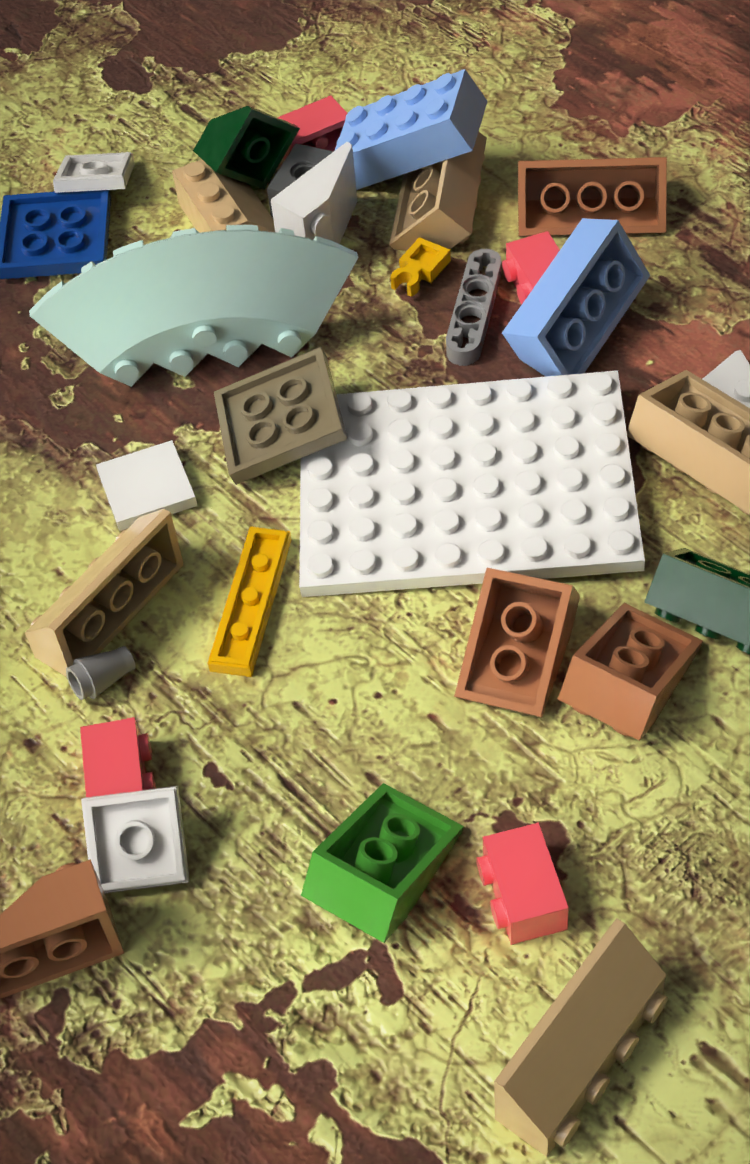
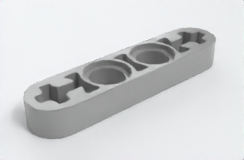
(473, 305)

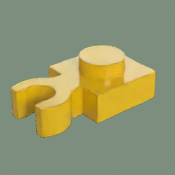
(420, 262)

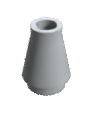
(97, 672)

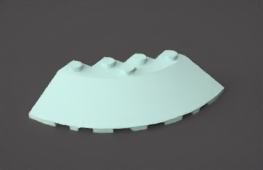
(195, 299)

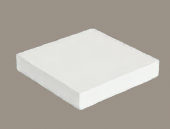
(94, 172)
(146, 484)
(136, 839)

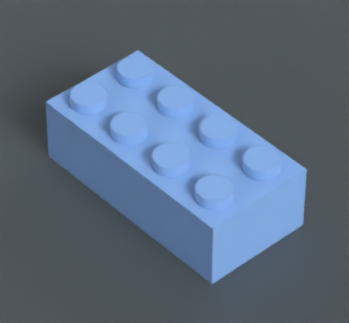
(414, 128)

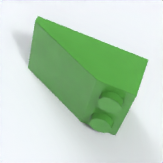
(380, 861)

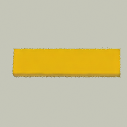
(250, 602)

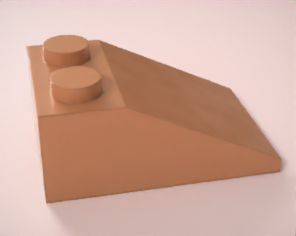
(517, 641)
(628, 670)
(56, 929)

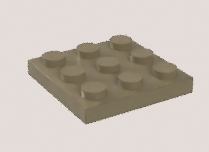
(279, 416)

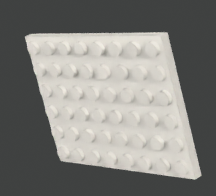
(470, 481)

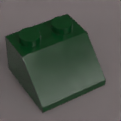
(246, 145)

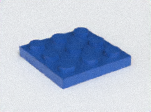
(53, 232)

